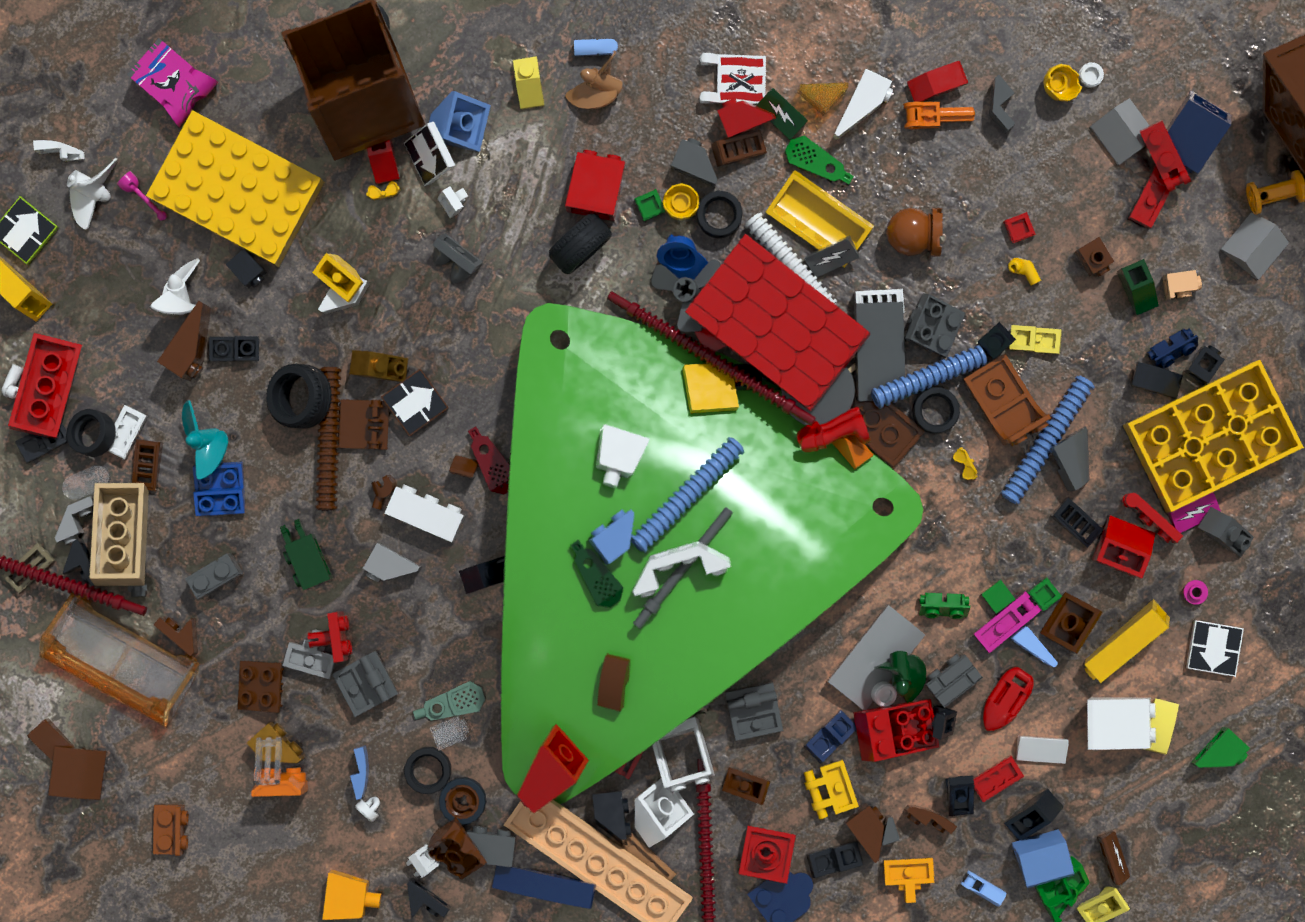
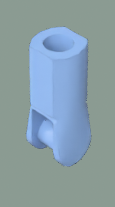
(594, 47)
(986, 890)

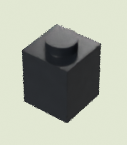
(246, 269)

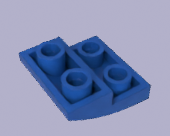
(221, 491)

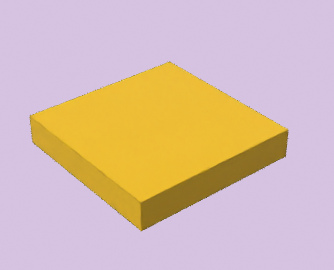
(709, 389)

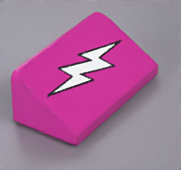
(1192, 513)

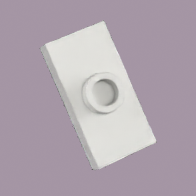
(127, 430)

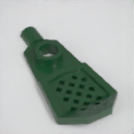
(594, 574)

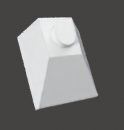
(659, 813)

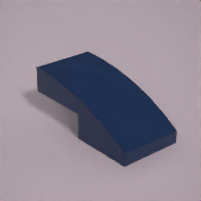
(830, 736)

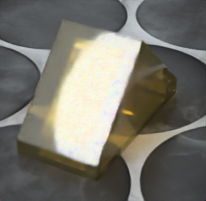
(822, 95)

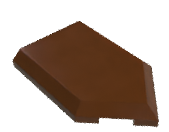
(889, 431)

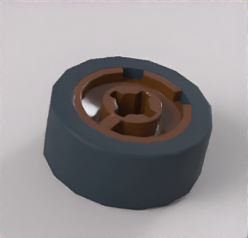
(474, 795)

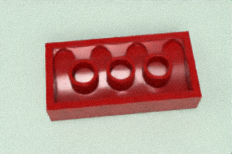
(44, 386)

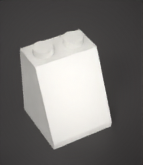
(1120, 723)

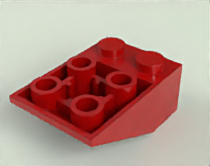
(895, 730)

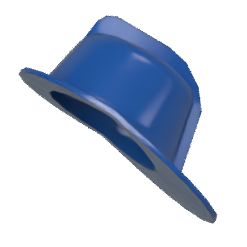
(681, 257)

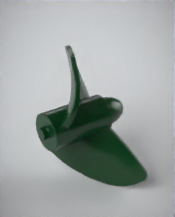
(907, 674)

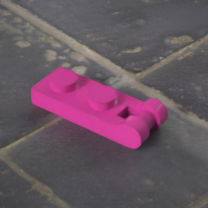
(1006, 622)

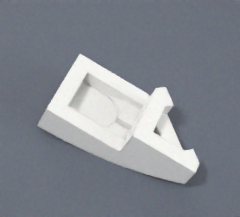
(67, 152)

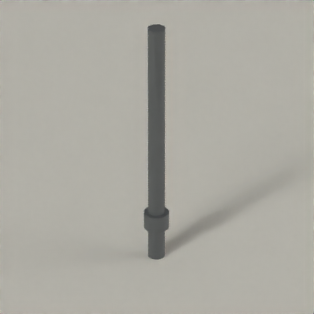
(652, 606)

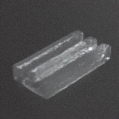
(268, 743)

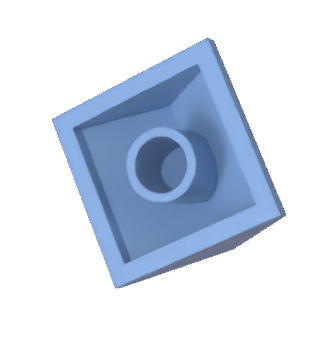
(1043, 858)

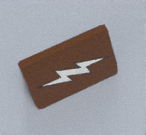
(1114, 857)

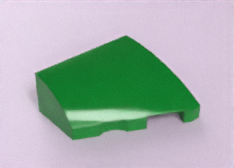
(1063, 892)

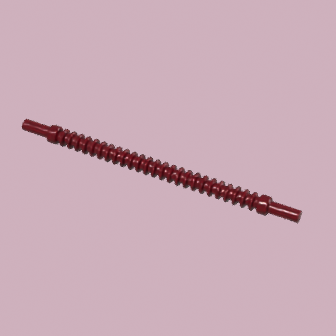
(117, 602)
(705, 847)

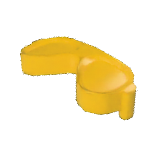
(391, 190)
(962, 457)

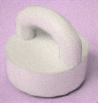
(366, 810)

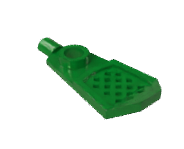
(818, 163)

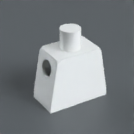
(618, 453)

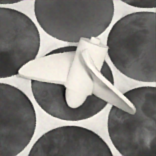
(85, 193)
(175, 295)

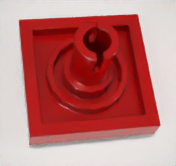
(334, 636)
(767, 854)

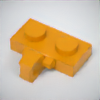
(908, 875)

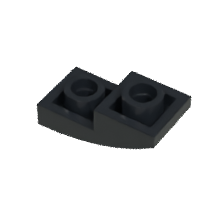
(234, 348)

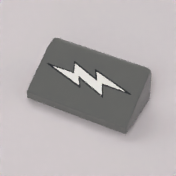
(832, 256)

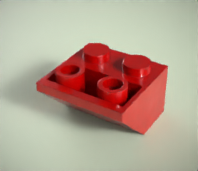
(1124, 547)

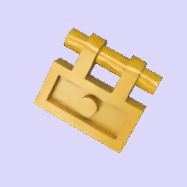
(838, 787)

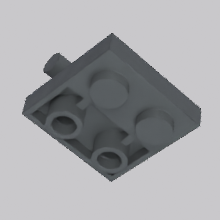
(934, 325)
(365, 683)
(754, 711)

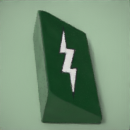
(787, 119)

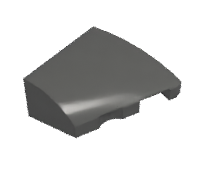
(1073, 459)

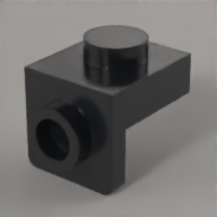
(996, 340)

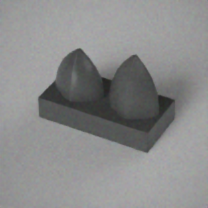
(464, 261)

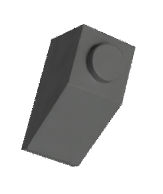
(694, 162)

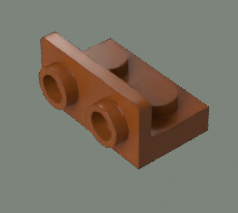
(169, 829)

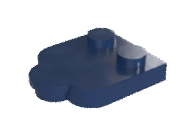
(783, 901)

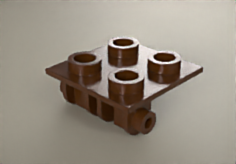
(363, 424)
(260, 686)

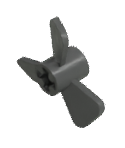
(666, 280)

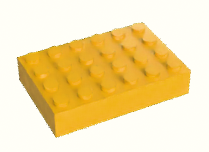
(235, 188)
(1213, 436)

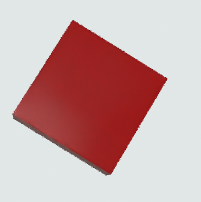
(1019, 228)

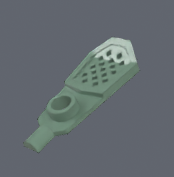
(449, 704)

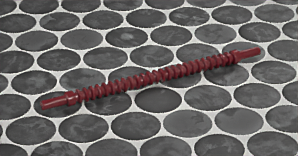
(788, 406)

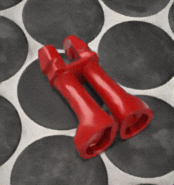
(820, 435)

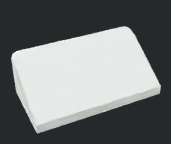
(1042, 749)

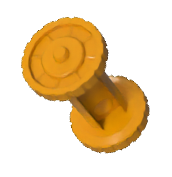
(1276, 192)

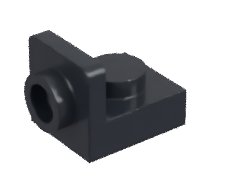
(943, 722)

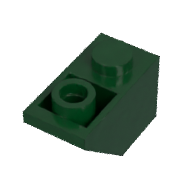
(1139, 286)

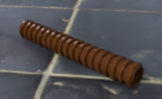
(328, 446)

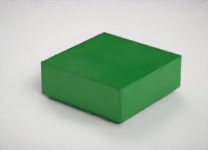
(650, 205)
(1044, 594)
(998, 596)

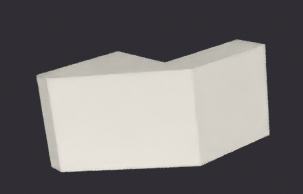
(334, 302)

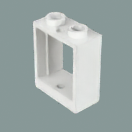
(699, 778)

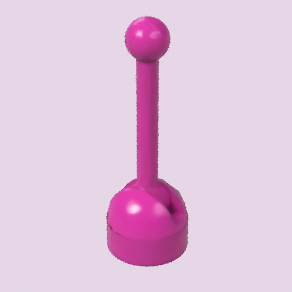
(130, 183)

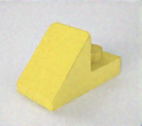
(528, 82)
(1103, 906)

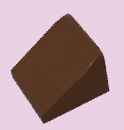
(464, 466)

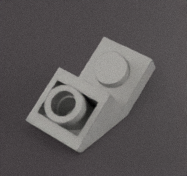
(70, 525)

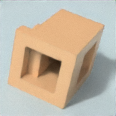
(1181, 284)

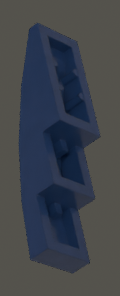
(544, 886)

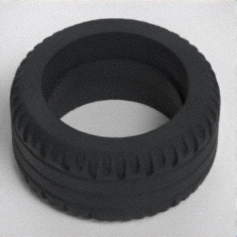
(580, 243)
(279, 391)

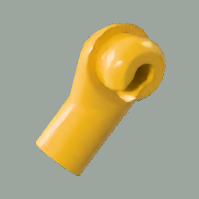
(1026, 268)

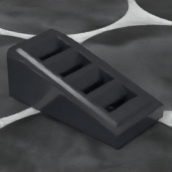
(1062, 508)

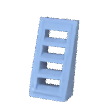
(1027, 640)

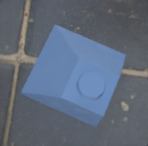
(461, 121)

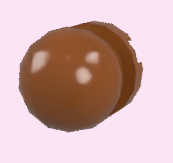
(914, 231)

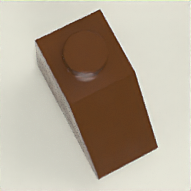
(868, 829)

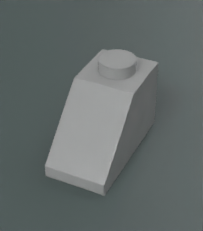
(387, 564)

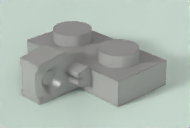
(309, 660)

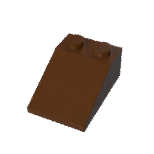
(188, 346)

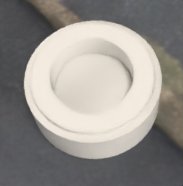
(1091, 75)
(883, 694)

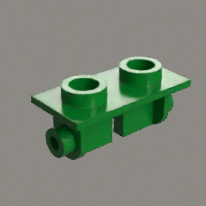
(955, 606)

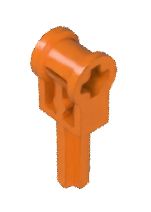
(929, 115)

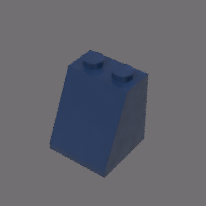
(1197, 130)

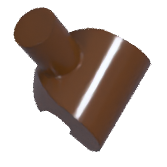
(382, 492)

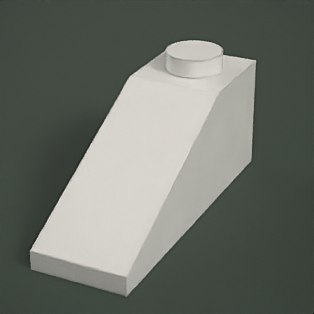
(865, 100)

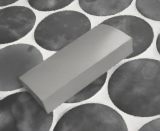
(856, 672)

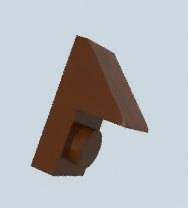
(184, 638)
(746, 785)

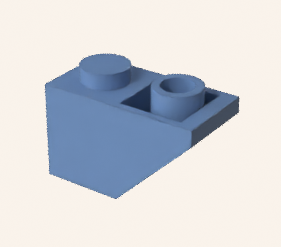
(615, 538)

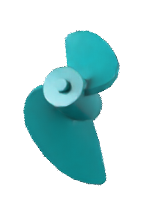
(209, 443)

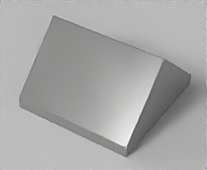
(1121, 131)
(1255, 245)

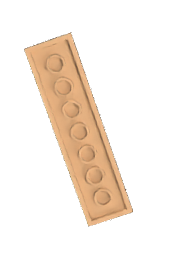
(599, 862)

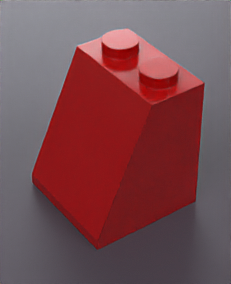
(595, 185)
(552, 771)

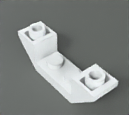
(713, 562)

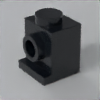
(1213, 359)

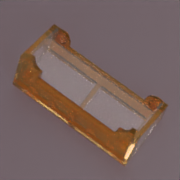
(117, 660)

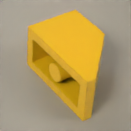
(338, 276)

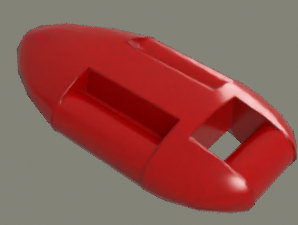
(1007, 699)

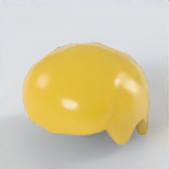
(1062, 83)
(681, 202)

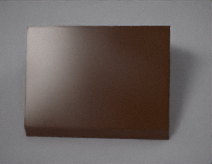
(1071, 623)

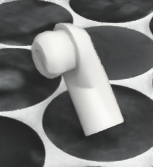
(9, 387)

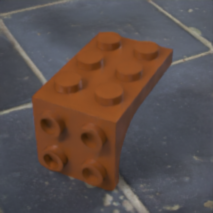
(1006, 401)

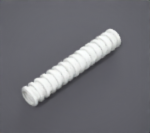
(784, 254)

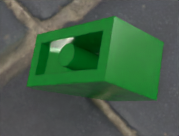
(1222, 751)

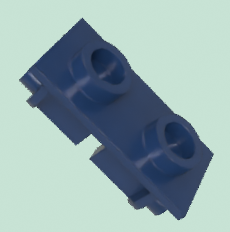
(1183, 344)

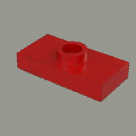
(997, 778)

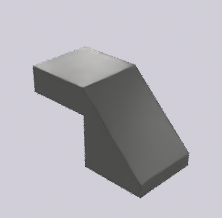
(999, 95)

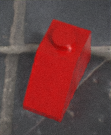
(742, 116)

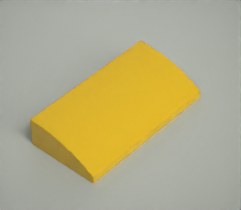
(816, 214)

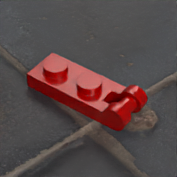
(1165, 155)
(1151, 199)
(1151, 517)

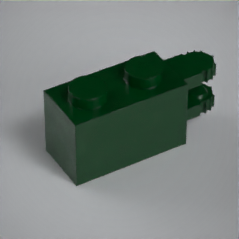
(305, 557)

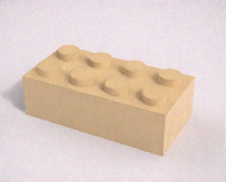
(119, 534)

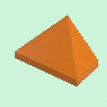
(853, 450)

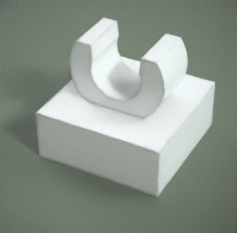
(452, 201)
(422, 861)

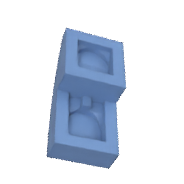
(360, 779)

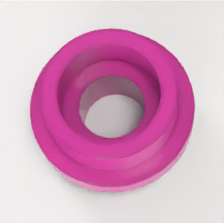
(1187, 592)

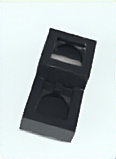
(1156, 380)
(36, 446)
(834, 859)

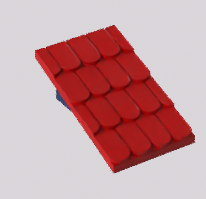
(777, 322)

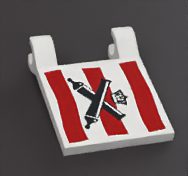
(737, 78)

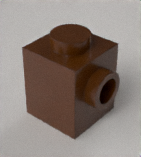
(1095, 257)

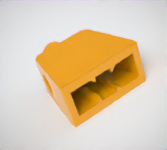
(348, 897)

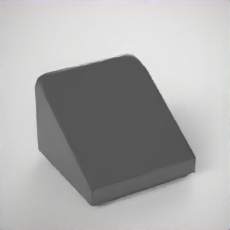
(890, 831)

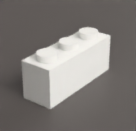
(425, 513)

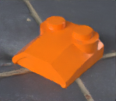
(291, 783)

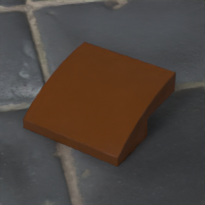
(77, 773)

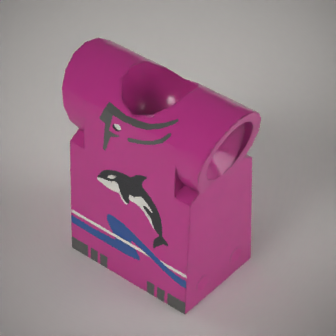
(171, 81)

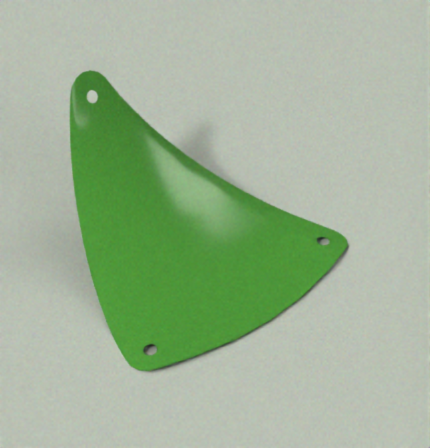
(793, 543)

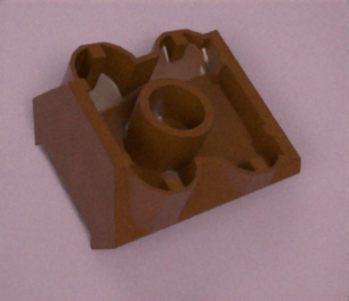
(455, 849)

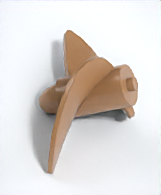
(597, 90)

